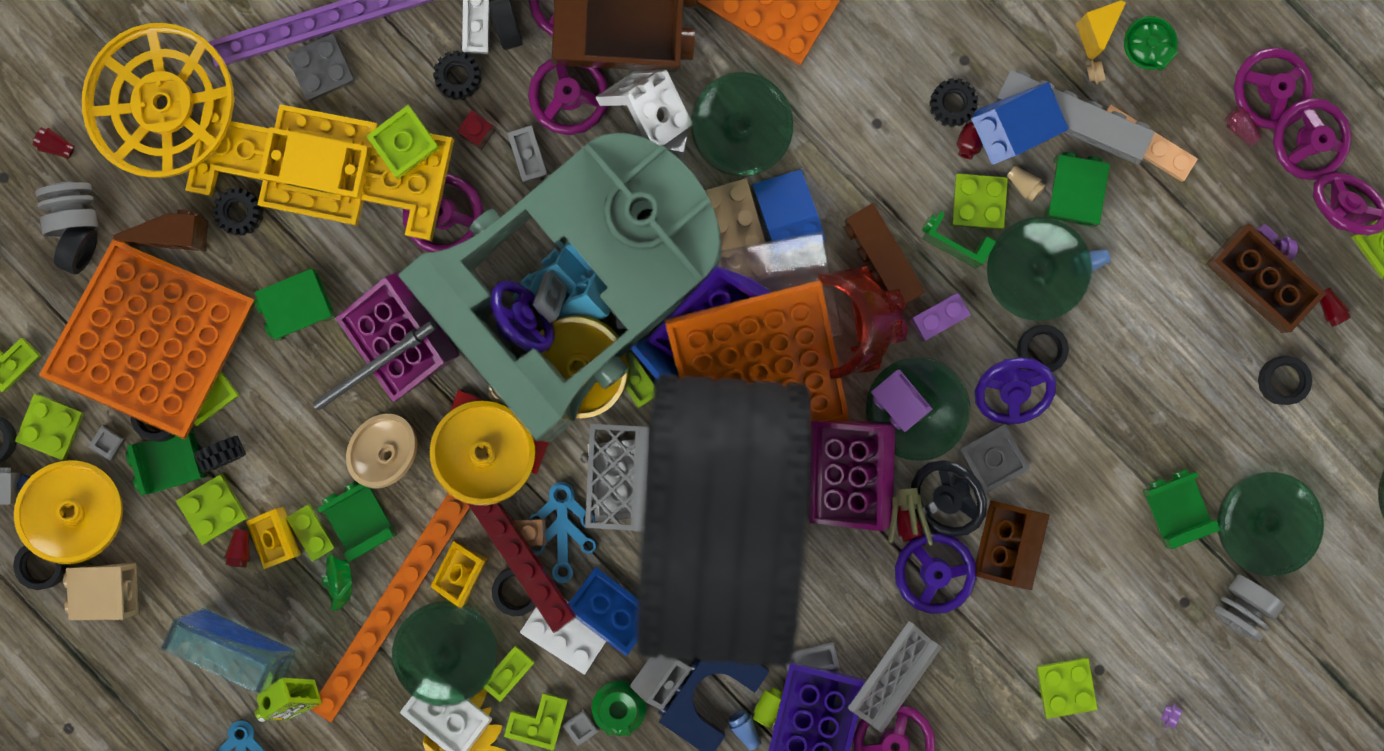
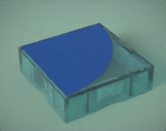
(228, 649)

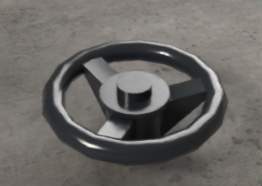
(952, 497)

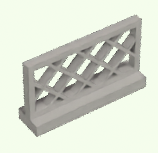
(638, 473)
(895, 677)

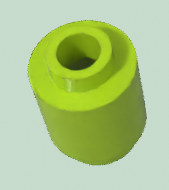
(767, 707)

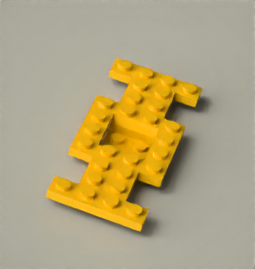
(322, 155)

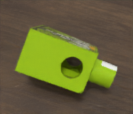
(287, 699)

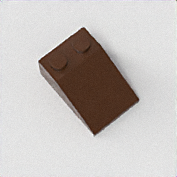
(170, 231)

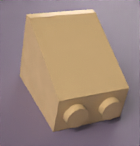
(101, 592)

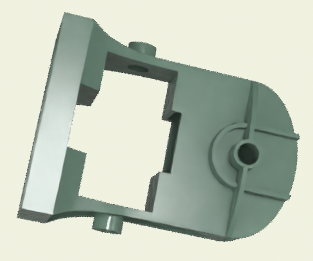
(597, 209)

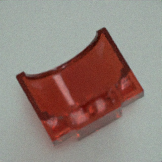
(876, 315)

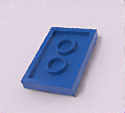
(607, 611)

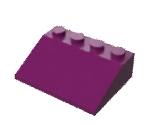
(381, 321)
(852, 474)

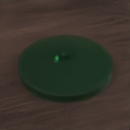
(742, 124)
(1039, 269)
(946, 421)
(1270, 523)
(444, 654)

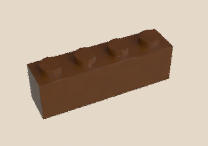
(882, 253)

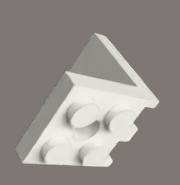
(644, 94)

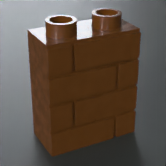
(621, 34)

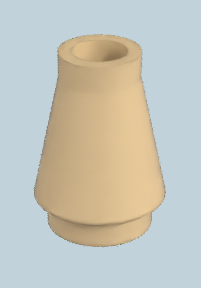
(1026, 183)

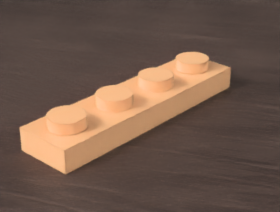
(1166, 154)

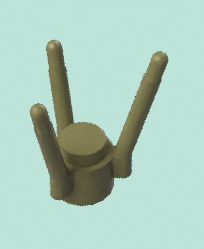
(909, 500)

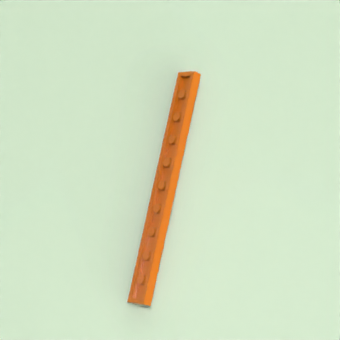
(390, 606)

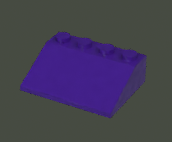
(716, 289)
(816, 710)

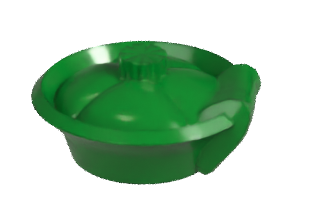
(1151, 43)
(337, 581)
(618, 709)

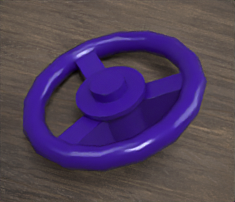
(519, 322)
(1015, 389)
(935, 574)

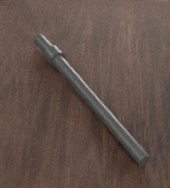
(411, 340)

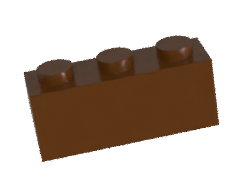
(1011, 545)

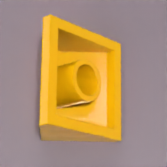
(1098, 26)
(273, 537)
(459, 574)

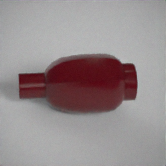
(969, 142)

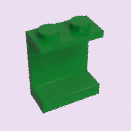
(1078, 189)
(974, 259)
(294, 304)
(164, 464)
(1179, 509)
(357, 520)

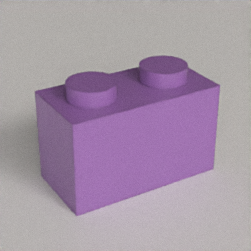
(940, 317)
(900, 401)

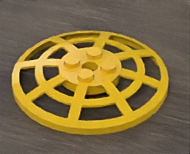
(145, 97)

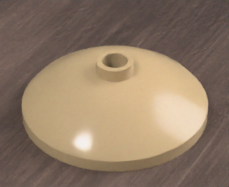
(373, 444)

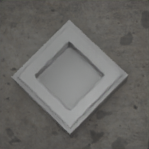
(107, 442)
(580, 727)

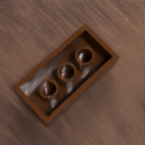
(1265, 278)

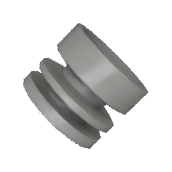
(66, 207)
(1248, 608)

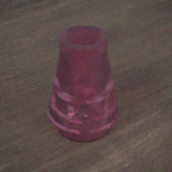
(1242, 125)

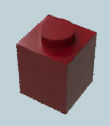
(476, 130)

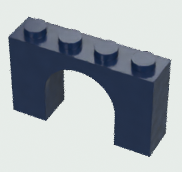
(684, 719)

